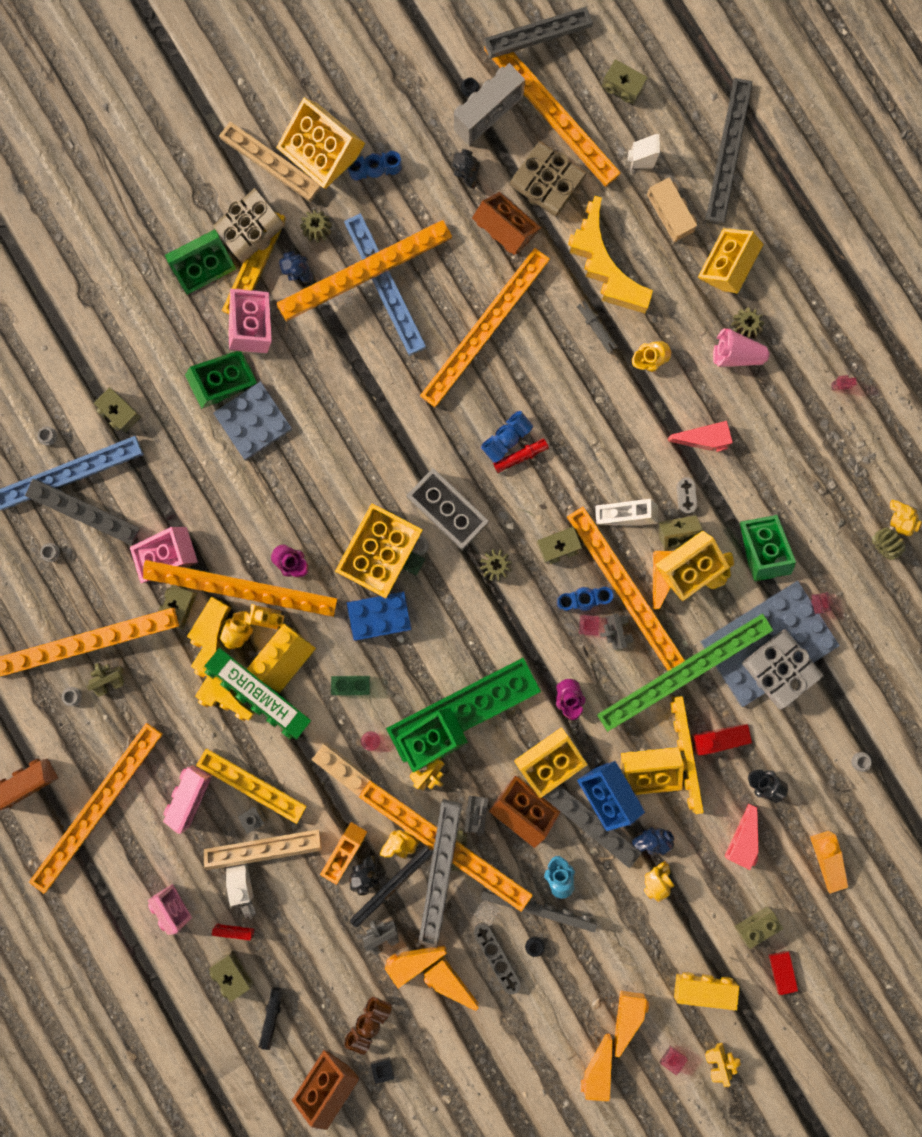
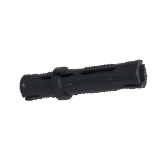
(272, 1010)

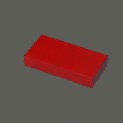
(234, 932)
(783, 972)

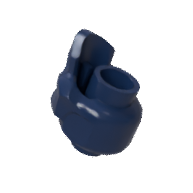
(296, 267)
(655, 840)

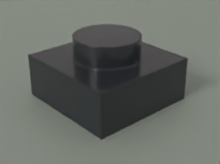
(382, 1070)

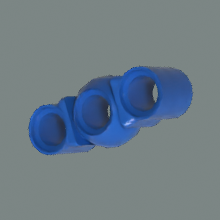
(383, 162)
(507, 436)
(593, 595)

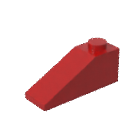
(721, 739)

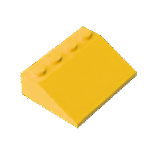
(319, 143)
(379, 550)

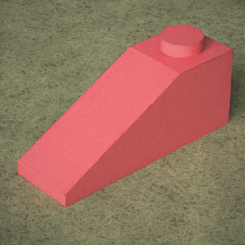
(708, 437)
(744, 845)

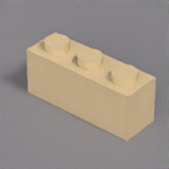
(672, 209)
(341, 768)

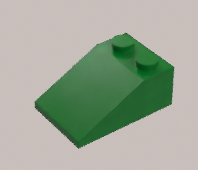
(220, 378)
(767, 548)
(431, 739)

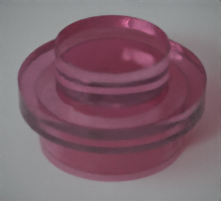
(370, 741)

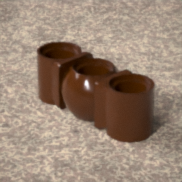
(367, 1025)

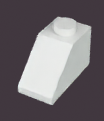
(644, 153)
(238, 884)

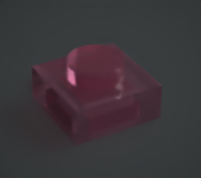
(843, 383)
(821, 603)
(589, 625)
(673, 1060)

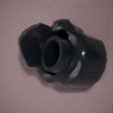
(466, 167)
(768, 785)
(364, 876)

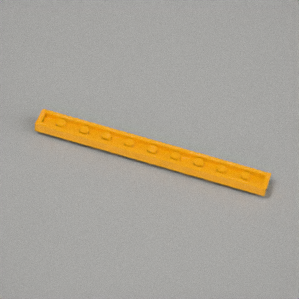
(562, 121)
(364, 270)
(485, 327)
(239, 588)
(625, 588)
(88, 641)
(95, 808)
(463, 857)

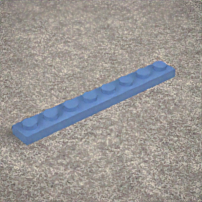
(386, 288)
(73, 470)

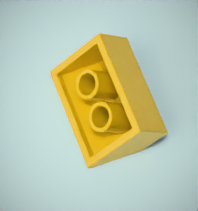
(731, 260)
(693, 565)
(281, 658)
(550, 762)
(653, 770)

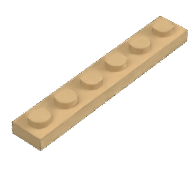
(270, 161)
(262, 849)

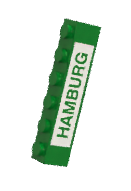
(257, 694)

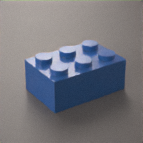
(379, 616)
(611, 796)

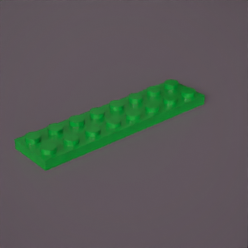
(478, 700)

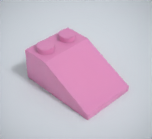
(249, 321)
(167, 547)
(169, 910)

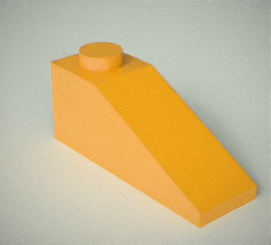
(660, 586)
(343, 853)
(830, 860)
(410, 963)
(447, 982)
(629, 1018)
(598, 1073)

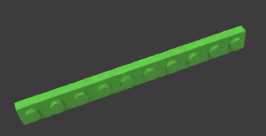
(684, 672)

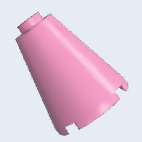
(738, 350)

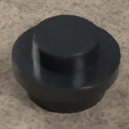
(469, 86)
(534, 946)

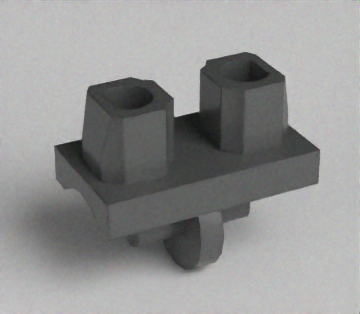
(614, 631)
(476, 814)
(379, 934)

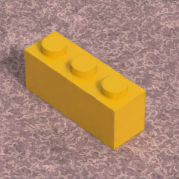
(706, 991)

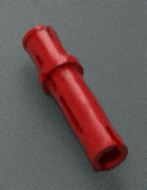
(521, 455)

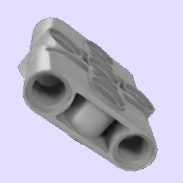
(780, 688)

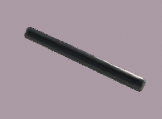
(386, 891)

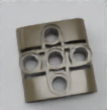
(530, 181)
(248, 225)

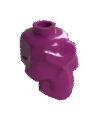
(289, 561)
(570, 698)

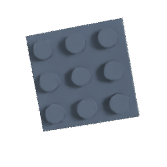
(252, 421)

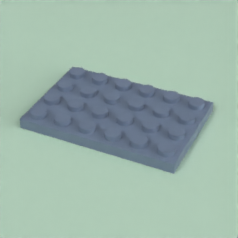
(784, 610)

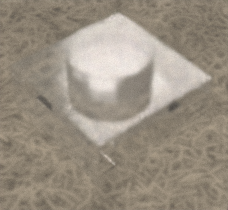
(487, 912)

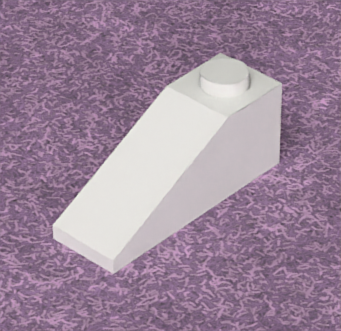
(628, 513)

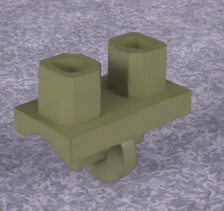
(98, 683)

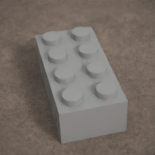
(488, 104)
(447, 509)

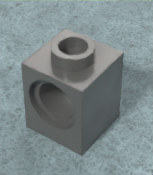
(253, 818)

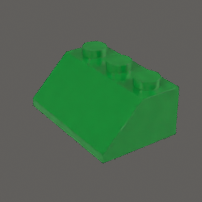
(200, 262)

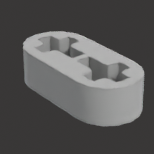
(691, 494)

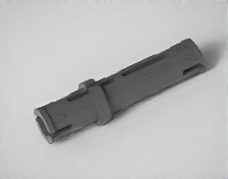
(597, 326)

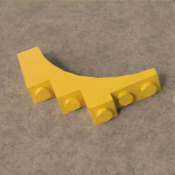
(617, 287)
(207, 633)

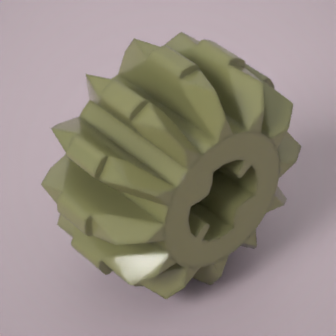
(316, 218)
(752, 318)
(888, 543)
(502, 563)

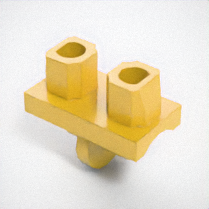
(265, 617)
(430, 777)
(723, 1073)

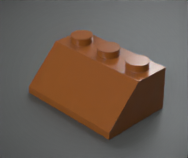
(505, 222)
(26, 782)
(525, 812)
(325, 1090)

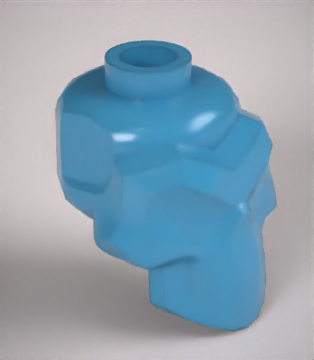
(560, 877)

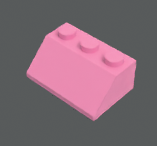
(186, 798)

